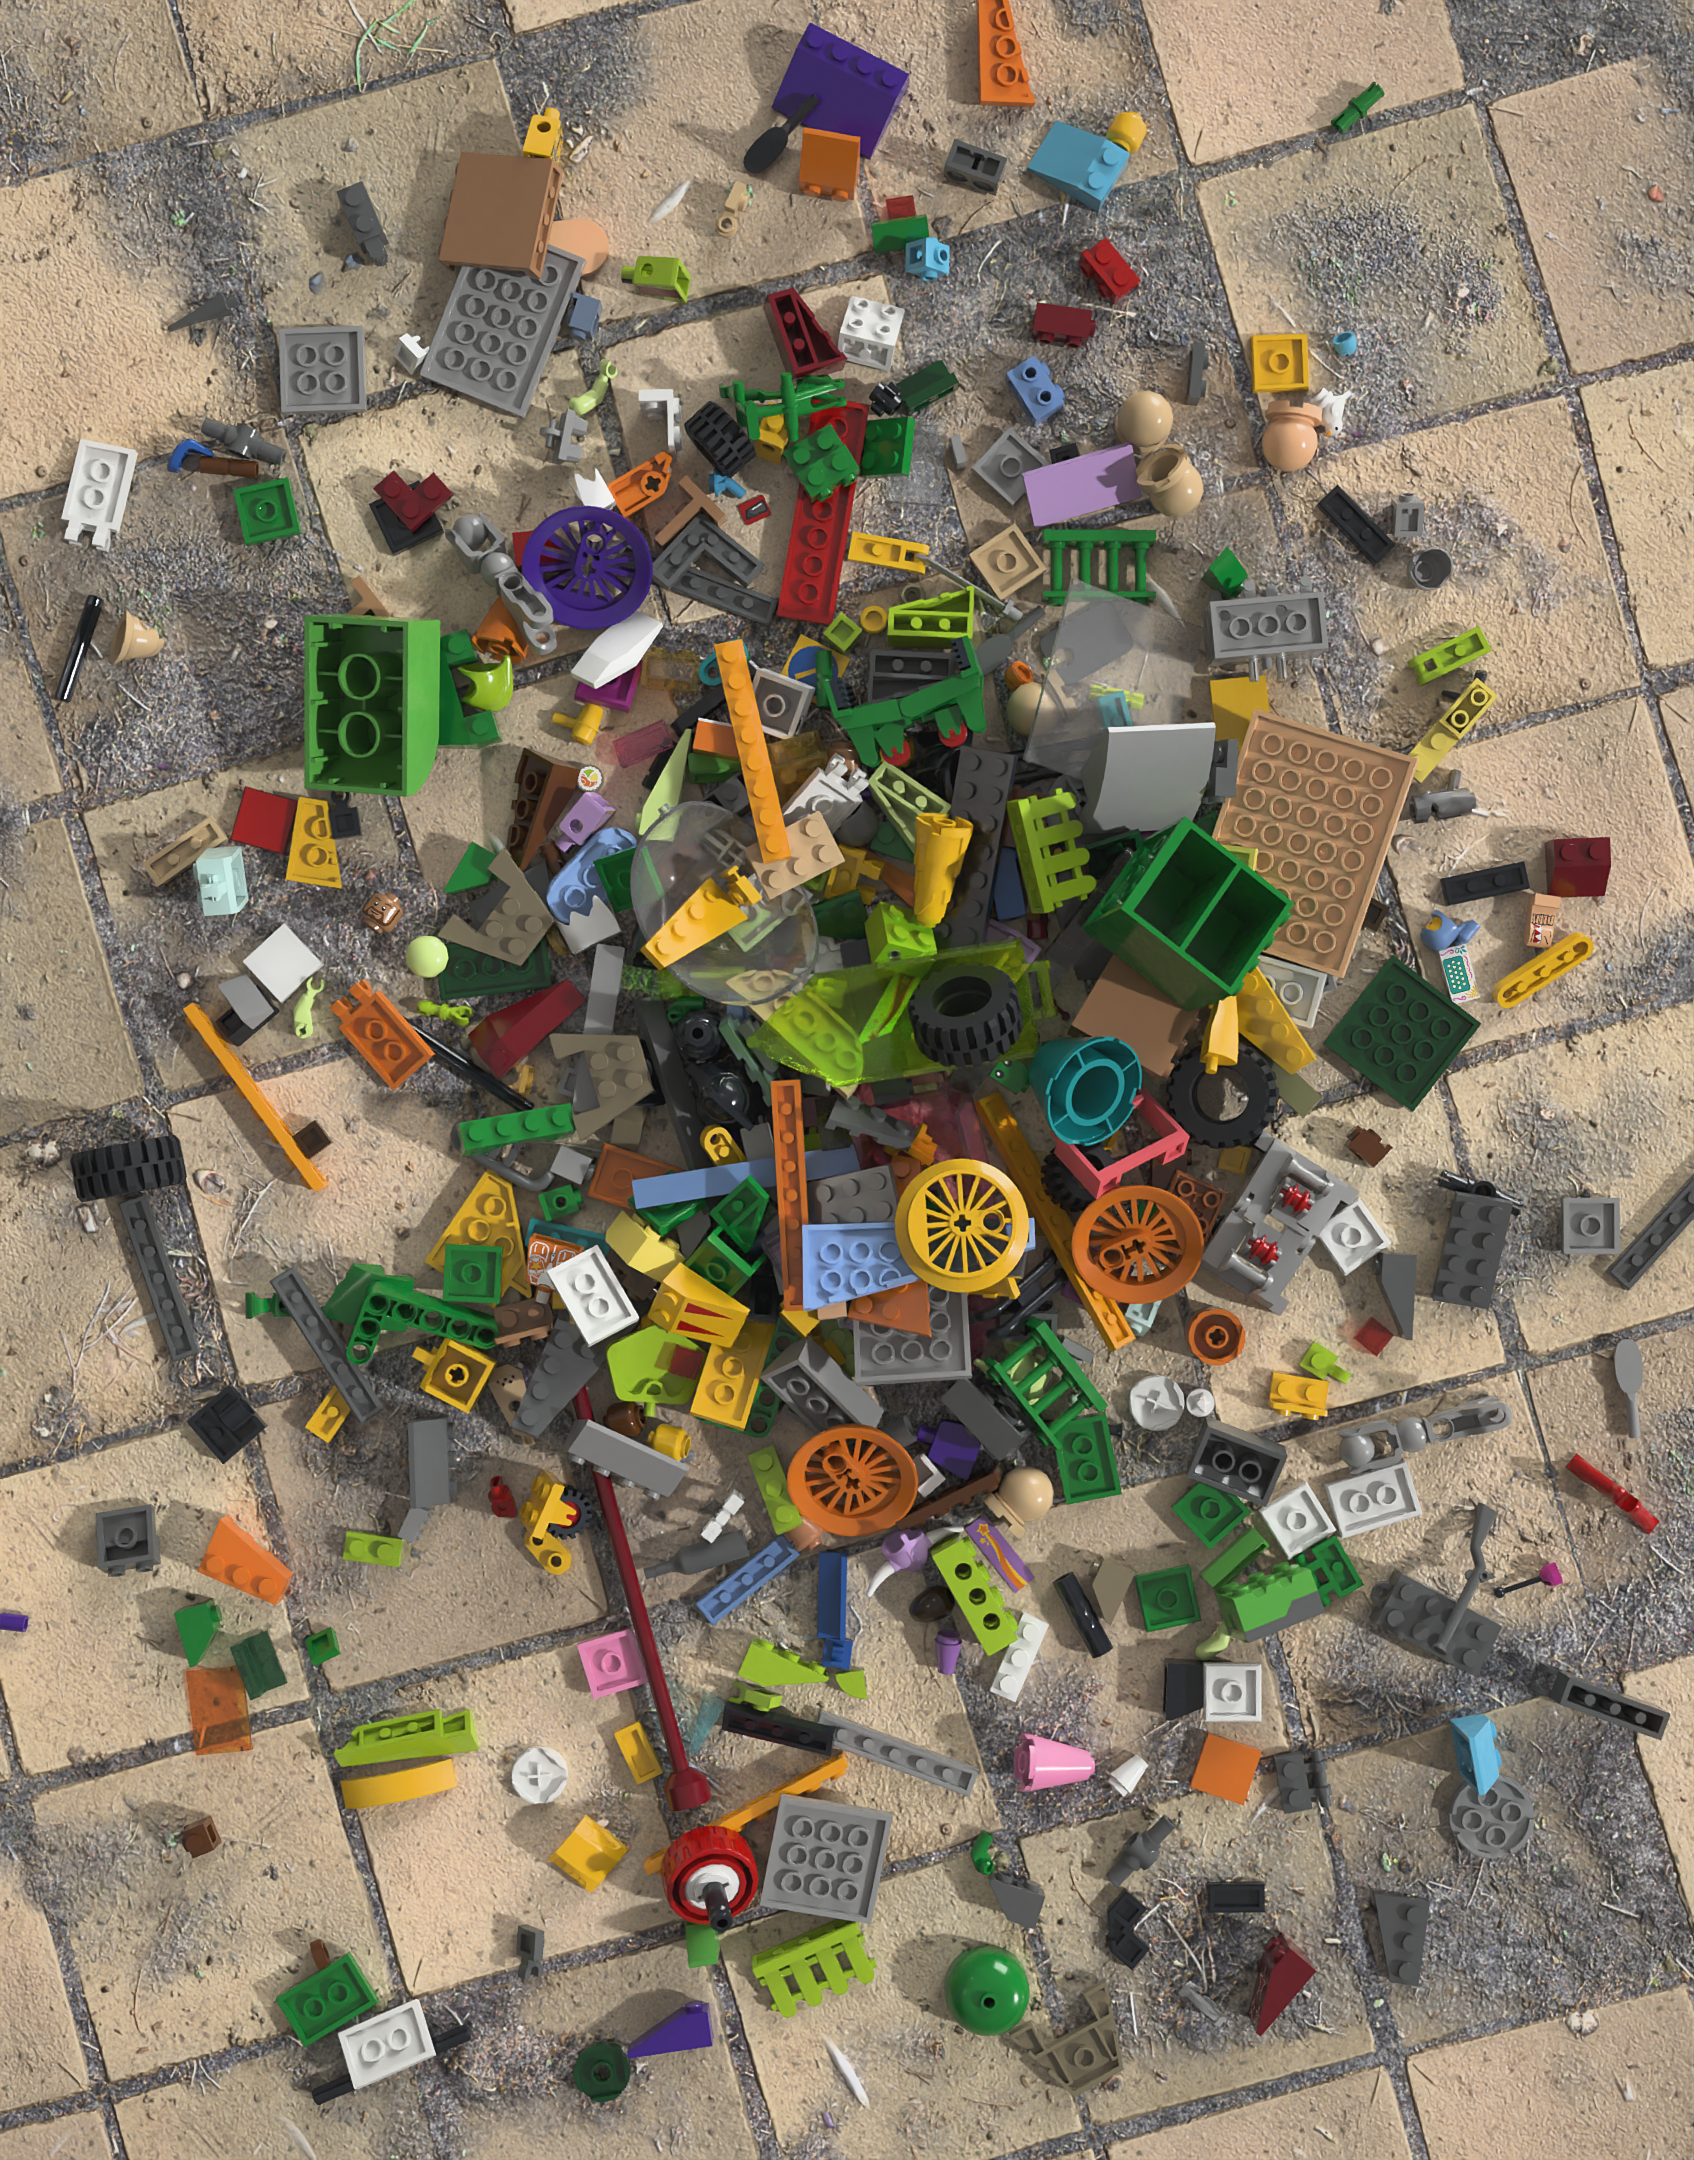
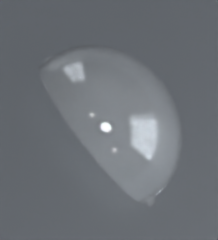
(755, 958)

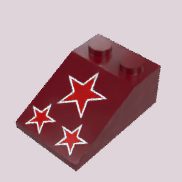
(1280, 1977)

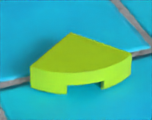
(852, 1683)

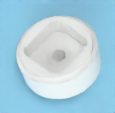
(1199, 1402)

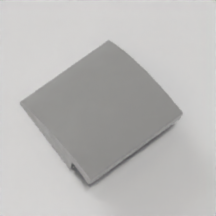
(1146, 776)

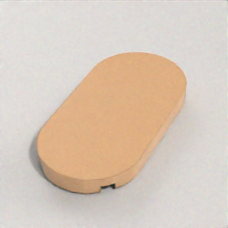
(582, 239)

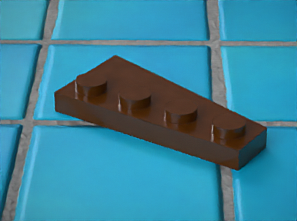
(953, 1495)

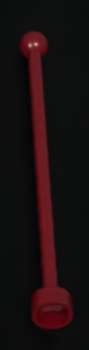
(685, 1785)

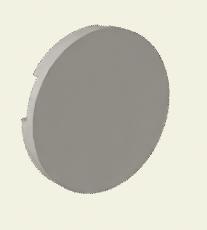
(1492, 1822)

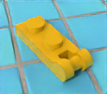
(886, 552)

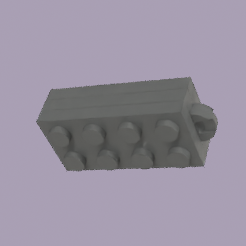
(1420, 1614)

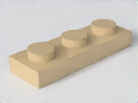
(184, 851)

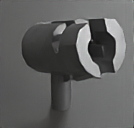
(1445, 804)

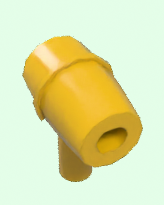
(583, 727)

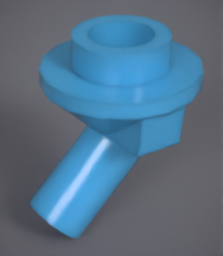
(719, 483)

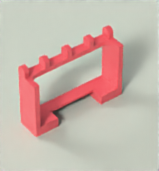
(1108, 1179)

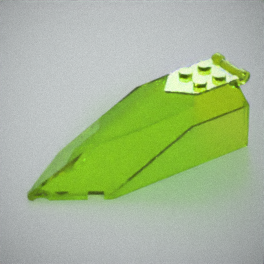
(857, 1023)

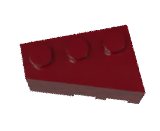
(800, 338)

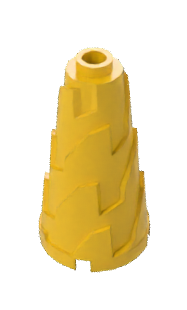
(938, 861)

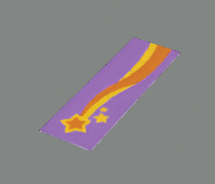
(1000, 1553)

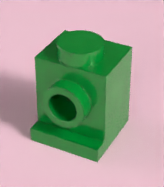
(550, 1207)

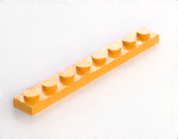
(752, 751)
(247, 1088)
(762, 1805)

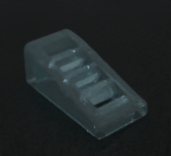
(709, 1712)

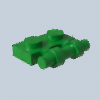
(1336, 1566)

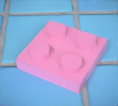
(612, 1662)

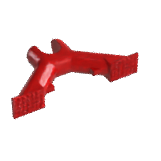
(1613, 1492)

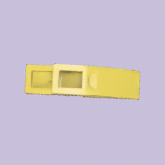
(1451, 727)

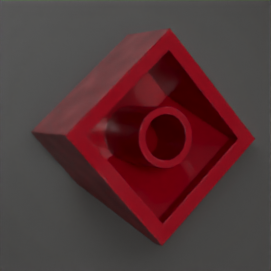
(1577, 866)

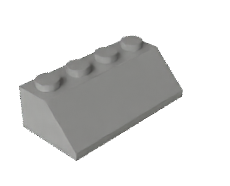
(819, 1388)
(623, 1458)

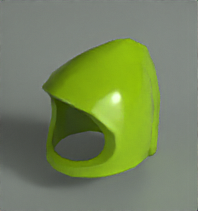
(489, 685)

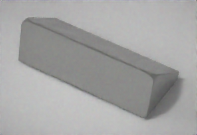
(246, 1000)

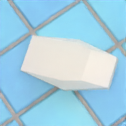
(617, 650)

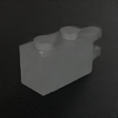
(364, 222)

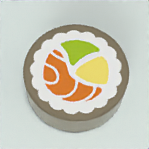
(590, 778)

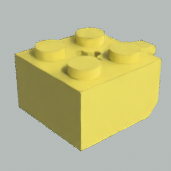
(643, 1246)

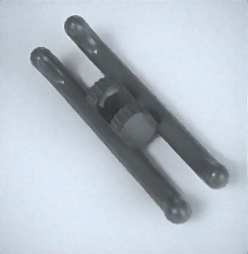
(504, 1168)

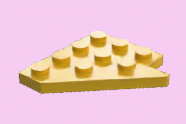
(489, 1219)

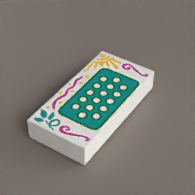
(1458, 974)

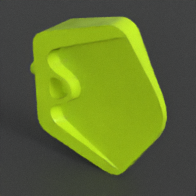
(640, 1368)

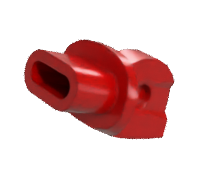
(501, 1498)

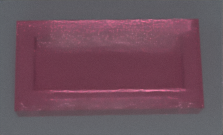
(643, 743)

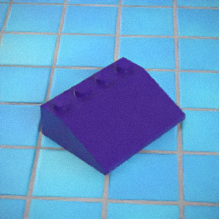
(853, 88)

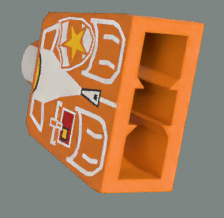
(544, 1255)

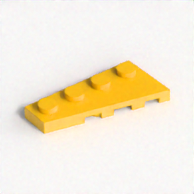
(694, 923)

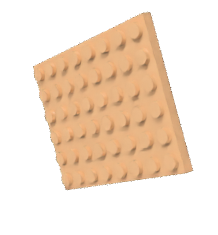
(1321, 827)

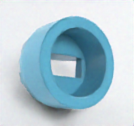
(1345, 343)

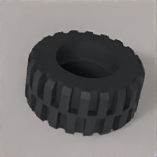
(973, 1037)
(1229, 1133)
(128, 1168)

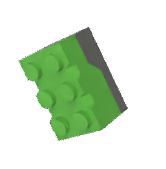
(1269, 1602)

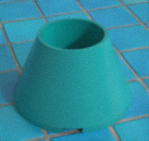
(1085, 1086)

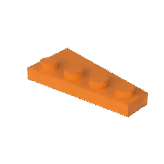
(1000, 64)

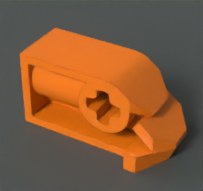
(630, 488)

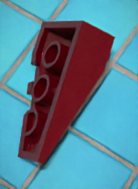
(517, 1030)

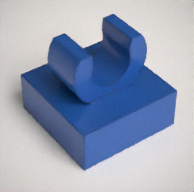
(837, 1653)

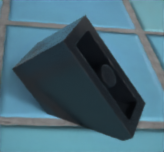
(763, 1299)

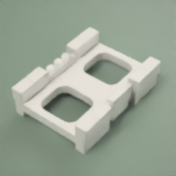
(731, 1506)

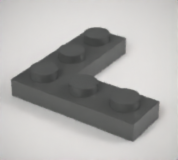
(705, 538)

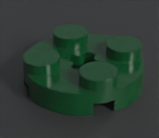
(591, 2084)

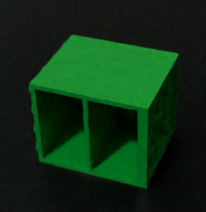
(1189, 916)

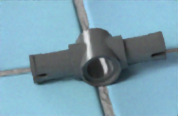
(243, 441)
(1141, 1850)

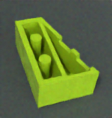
(932, 621)

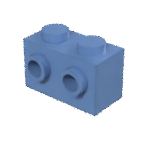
(1035, 390)

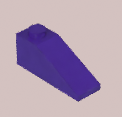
(682, 2030)

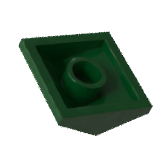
(1106, 851)

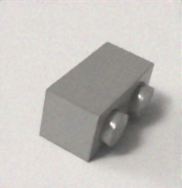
(413, 1524)

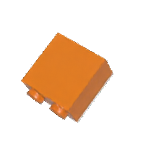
(715, 740)

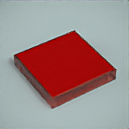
(265, 821)

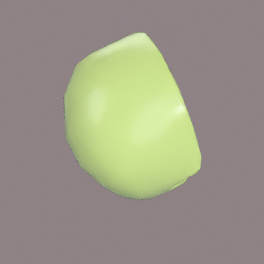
(426, 956)

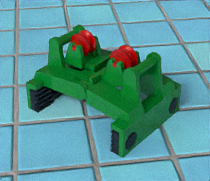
(931, 704)

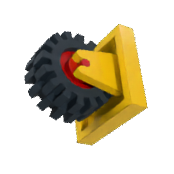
(555, 1508)

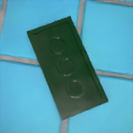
(479, 974)

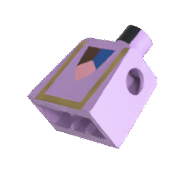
(592, 813)

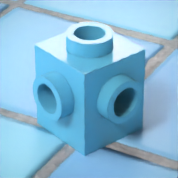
(927, 259)

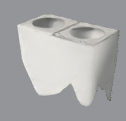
(594, 492)
(588, 931)

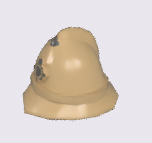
(134, 639)

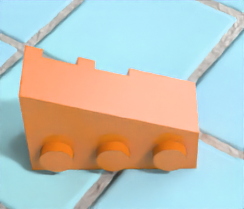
(244, 1564)

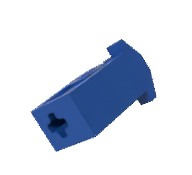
(1008, 892)

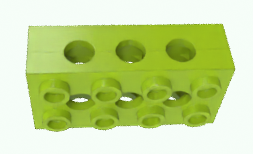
(993, 1633)

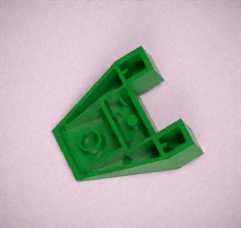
(454, 728)

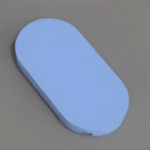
(578, 880)

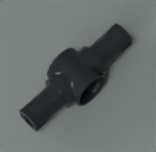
(1469, 1185)

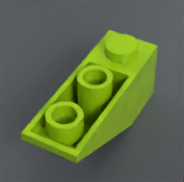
(773, 1667)

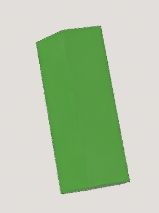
(1234, 1559)

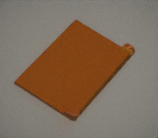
(219, 1710)

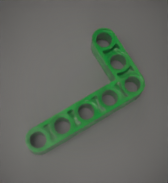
(415, 1317)
(758, 1408)

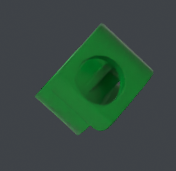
(257, 1305)

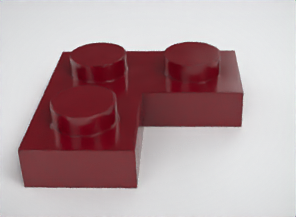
(414, 505)

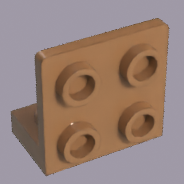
(523, 1320)

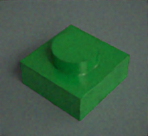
(322, 1646)

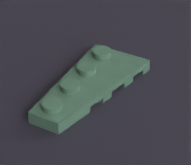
(754, 1068)

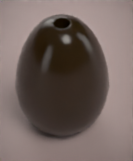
(932, 1604)

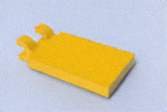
(1234, 704)

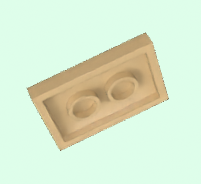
(811, 851)

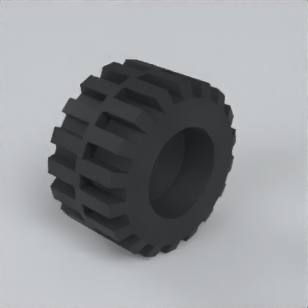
(720, 439)
(1060, 1180)

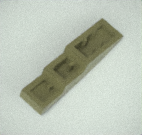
(1292, 1088)

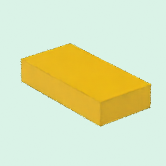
(638, 1752)

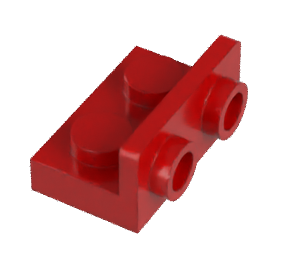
(1108, 270)

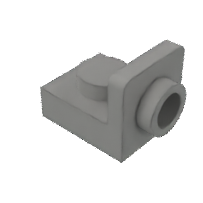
(1407, 515)
(1077, 1351)

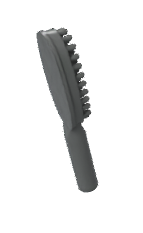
(998, 647)

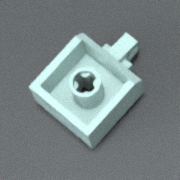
(221, 881)

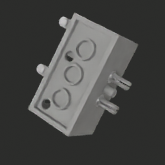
(1265, 628)

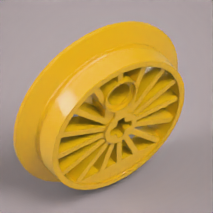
(913, 1234)

